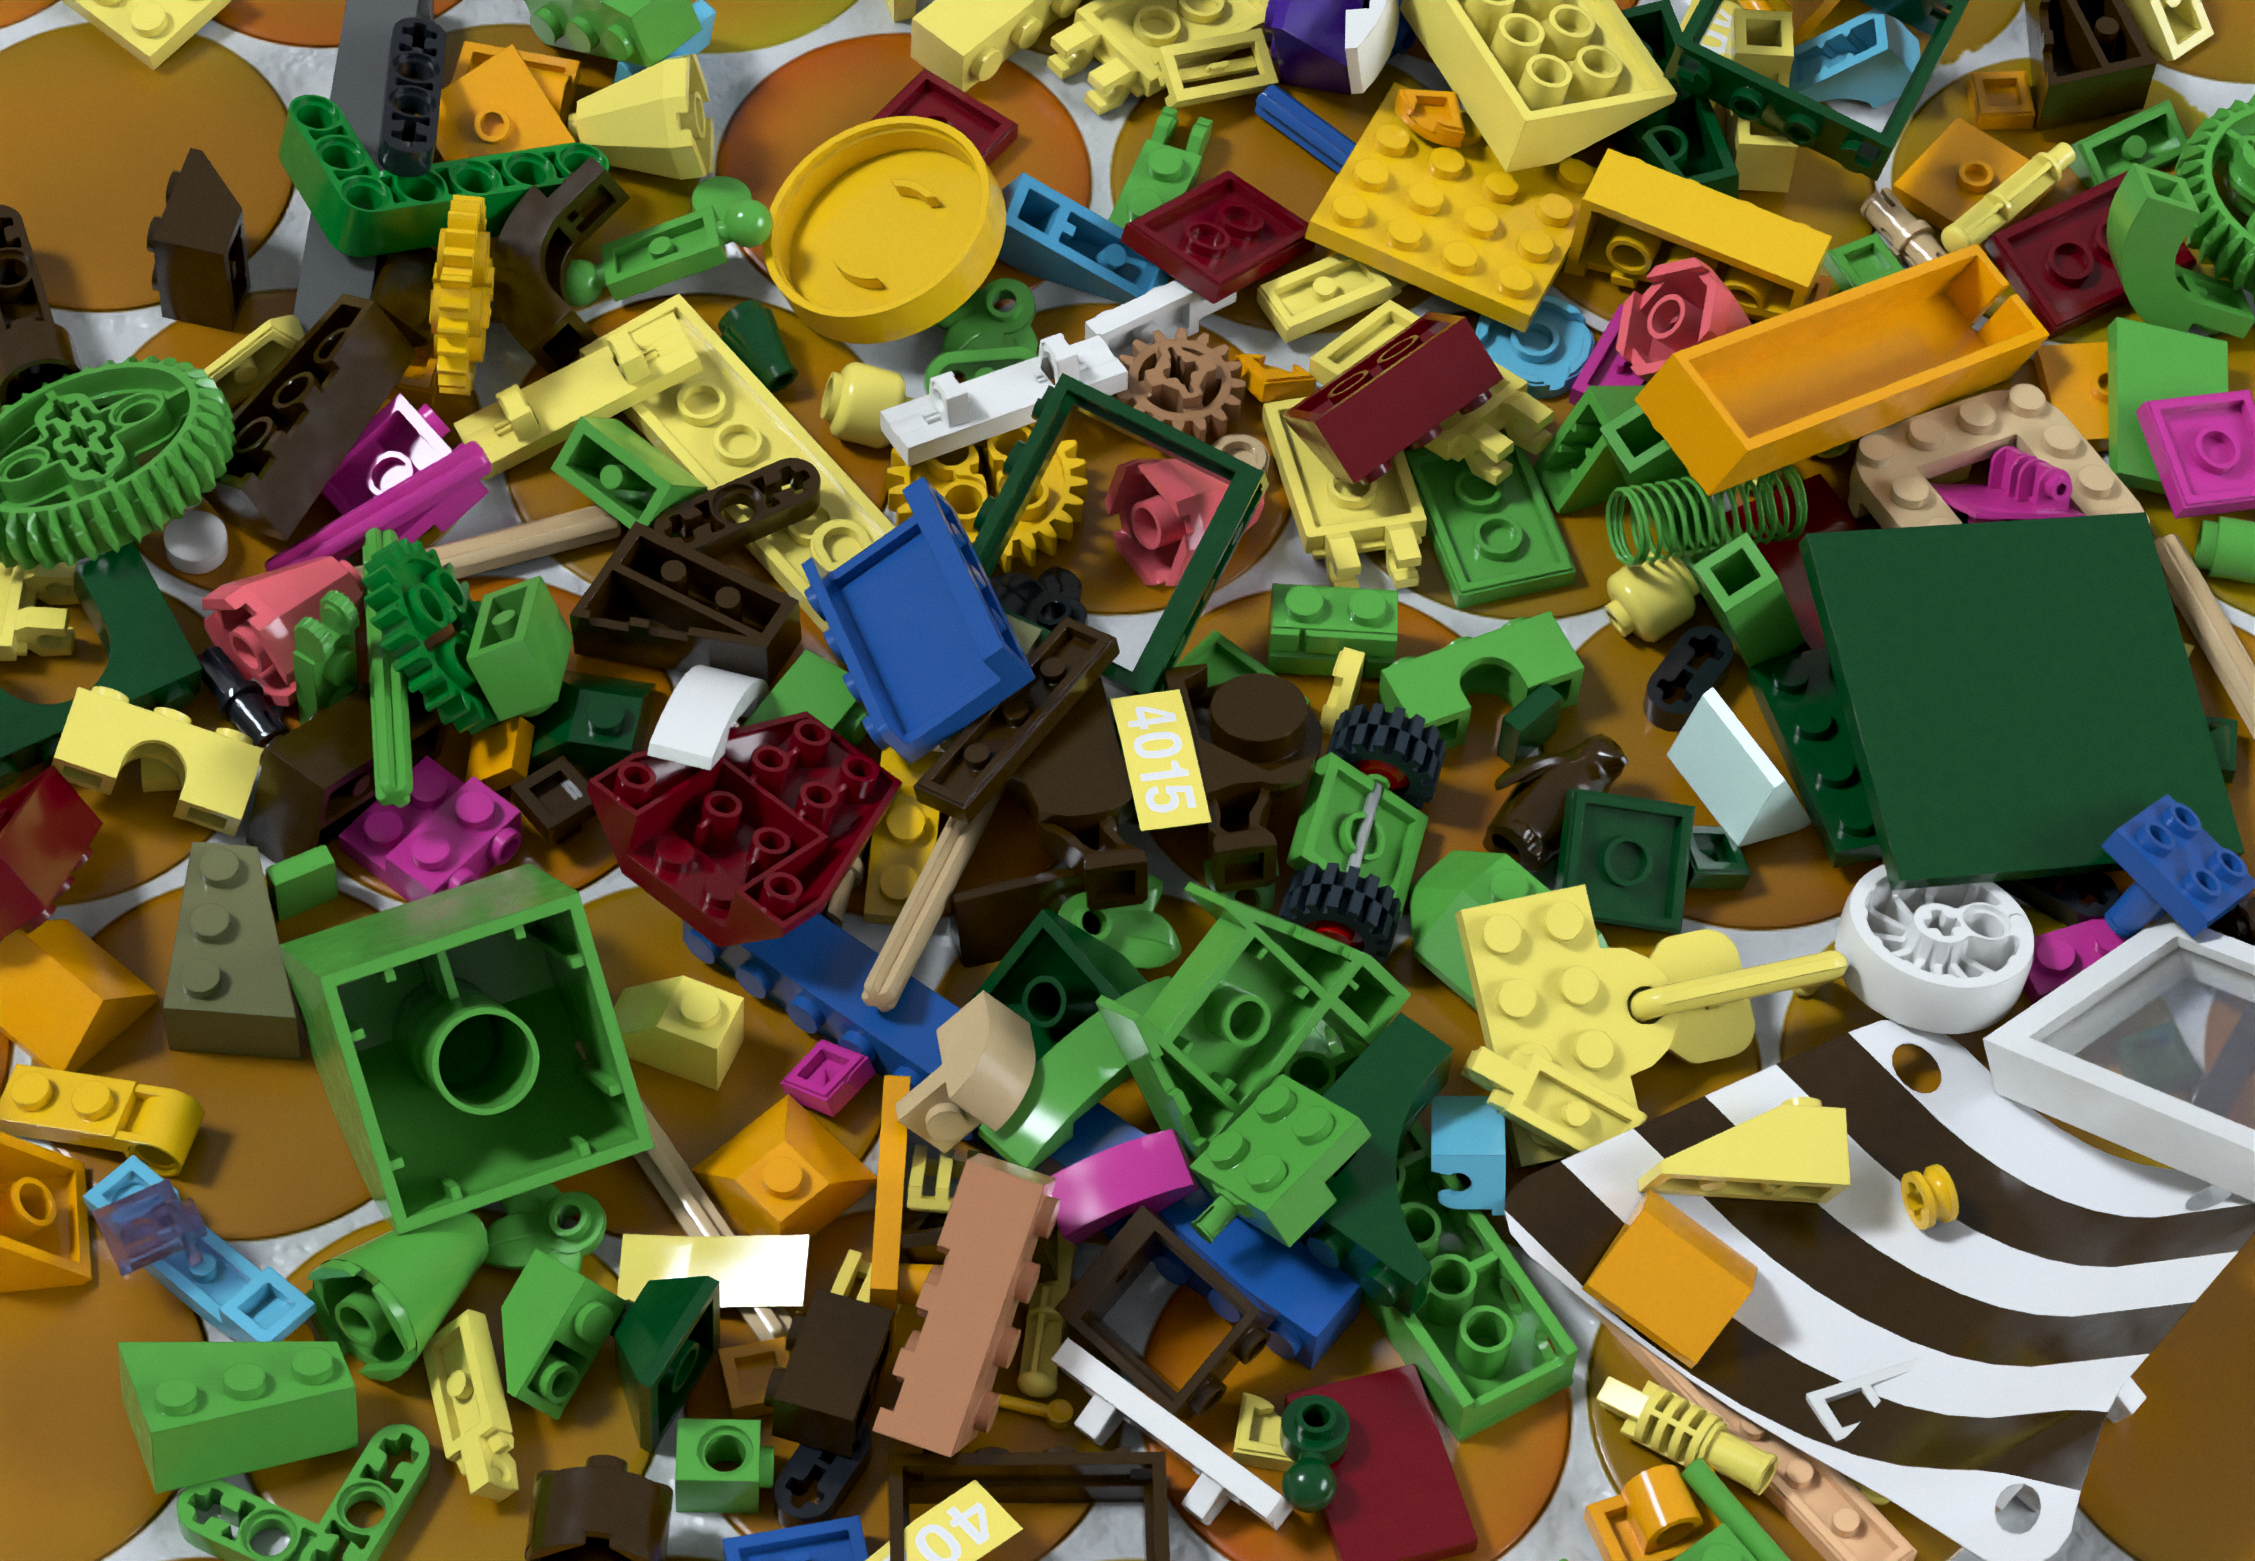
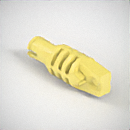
(1686, 1432)

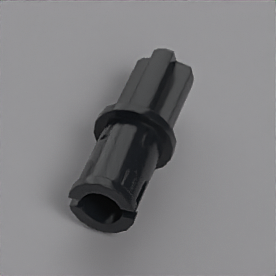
(239, 699)

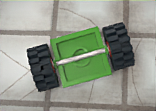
(1363, 828)

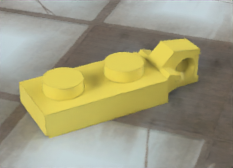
(1324, 295)
(1550, 1099)
(472, 1405)

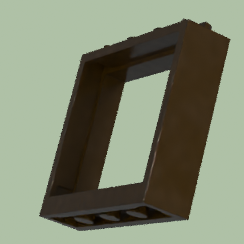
(1033, 1477)

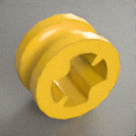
(1929, 1196)

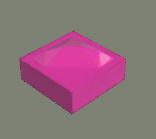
(828, 1077)

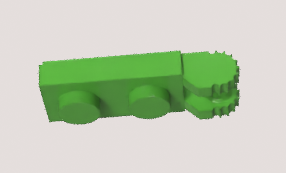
(1161, 169)
(326, 655)

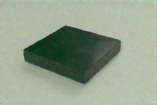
(1628, 857)

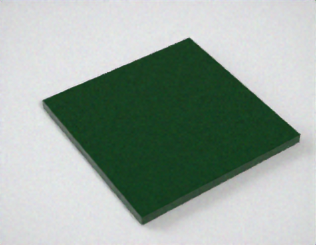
(2012, 693)

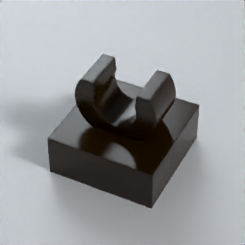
(554, 800)

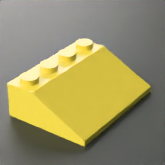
(1541, 72)

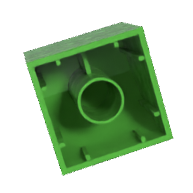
(456, 1049)

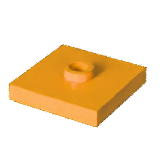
(497, 111)
(1957, 175)
(2077, 384)

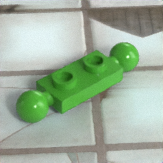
(667, 252)

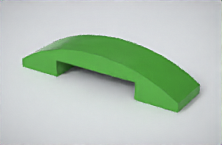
(1067, 1085)

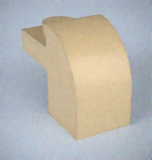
(982, 1074)

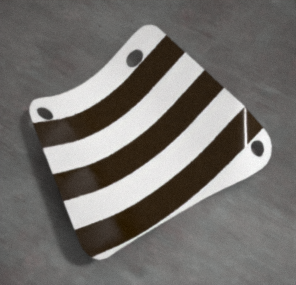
(2021, 1304)

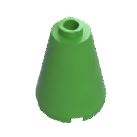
(396, 1291)

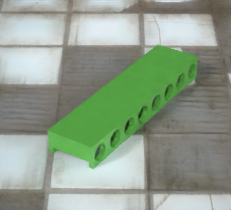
(1471, 1337)

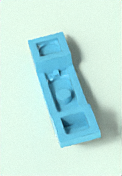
(223, 1289)

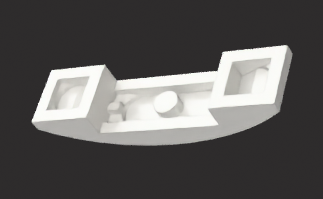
(1369, 41)
(700, 714)

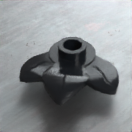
(1042, 599)

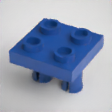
(2174, 871)

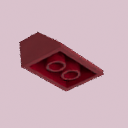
(1395, 397)
(41, 843)

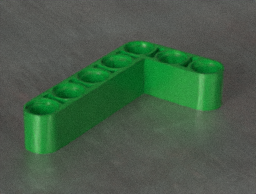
(384, 213)

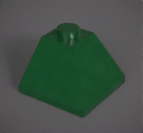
(592, 723)
(1057, 977)
(664, 1349)

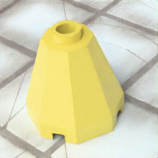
(651, 120)

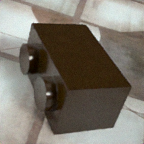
(831, 1372)

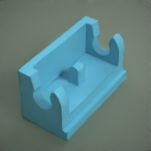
(1469, 1141)

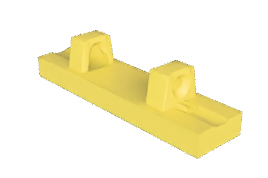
(589, 387)

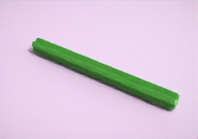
(388, 702)

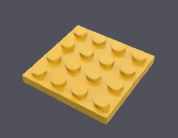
(1453, 216)

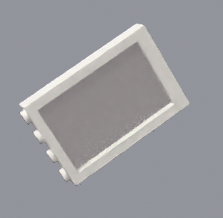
(2147, 1052)

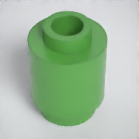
(2227, 549)

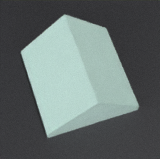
(1734, 775)

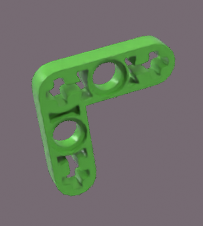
(308, 1539)

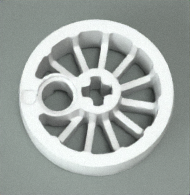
(1946, 965)

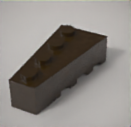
(309, 416)

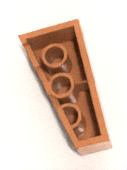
(971, 1306)

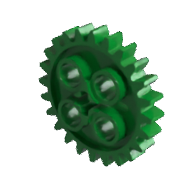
(413, 602)

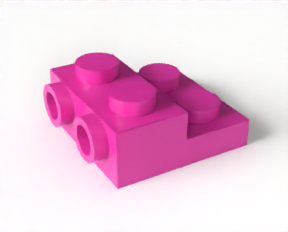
(389, 451)
(437, 840)

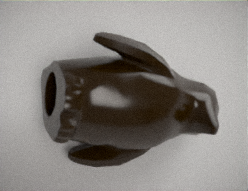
(1533, 813)

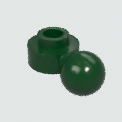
(1309, 1481)

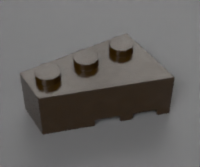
(683, 609)
(324, 774)

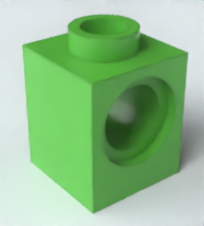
(715, 1440)

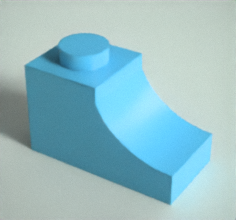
(1857, 61)

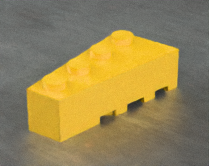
(1652, 217)

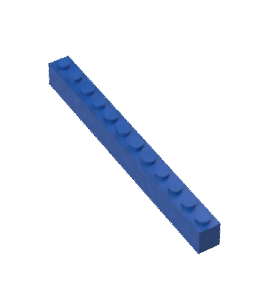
(819, 982)

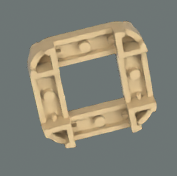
(1897, 460)

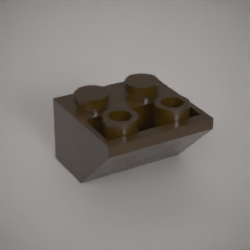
(200, 248)

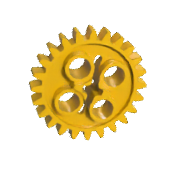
(461, 295)
(955, 476)

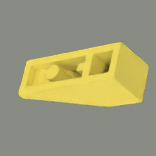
(1777, 1156)

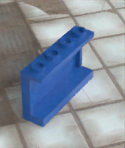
(919, 629)

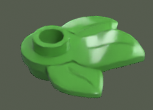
(982, 326)
(1131, 930)
(536, 1222)

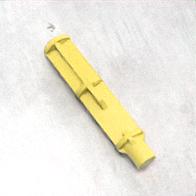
(2008, 198)
(1046, 1328)

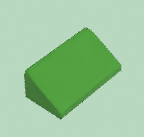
(2146, 138)

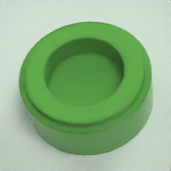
(719, 192)

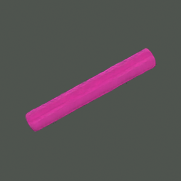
(390, 507)

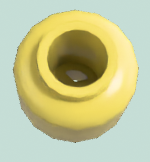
(855, 400)
(1651, 598)

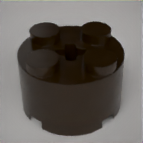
(598, 1514)

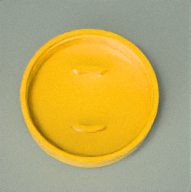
(885, 230)

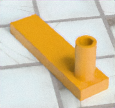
(890, 1280)

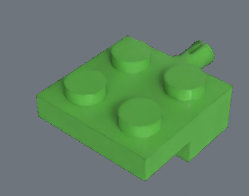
(1276, 1162)

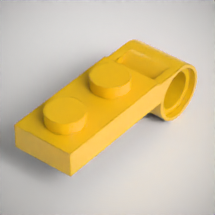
(900, 841)
(103, 1114)

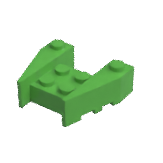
(1242, 1015)

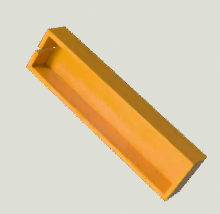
(1838, 369)

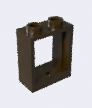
(1117, 1270)

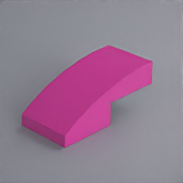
(1120, 1180)

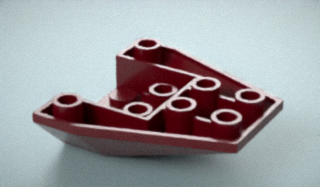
(753, 838)

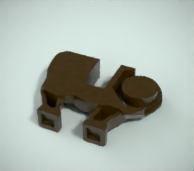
(1251, 748)

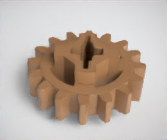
(1182, 383)

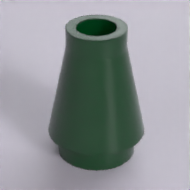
(758, 343)

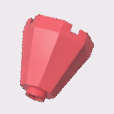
(1675, 313)
(1163, 515)
(259, 613)

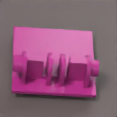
(2016, 489)

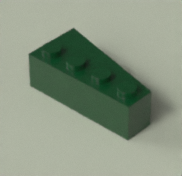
(1686, 133)

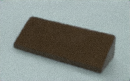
(993, 917)

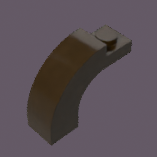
(535, 257)

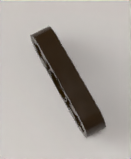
(750, 490)

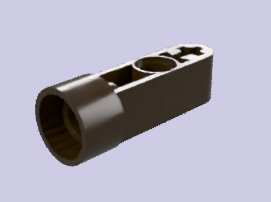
(30, 342)

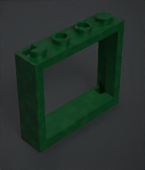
(1797, 116)
(1027, 465)

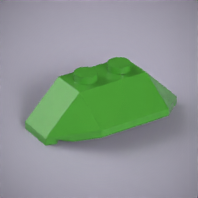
(1456, 884)

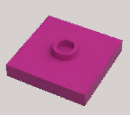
(2203, 451)

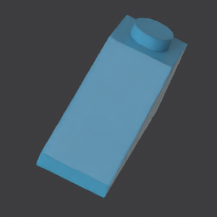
(1071, 244)

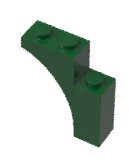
(1366, 1226)

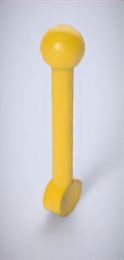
(1057, 1413)

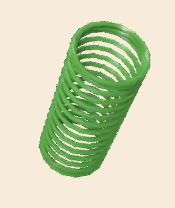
(1640, 513)

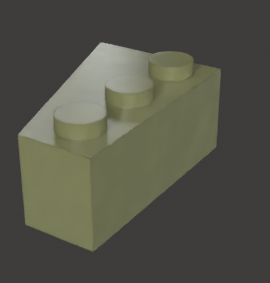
(226, 963)

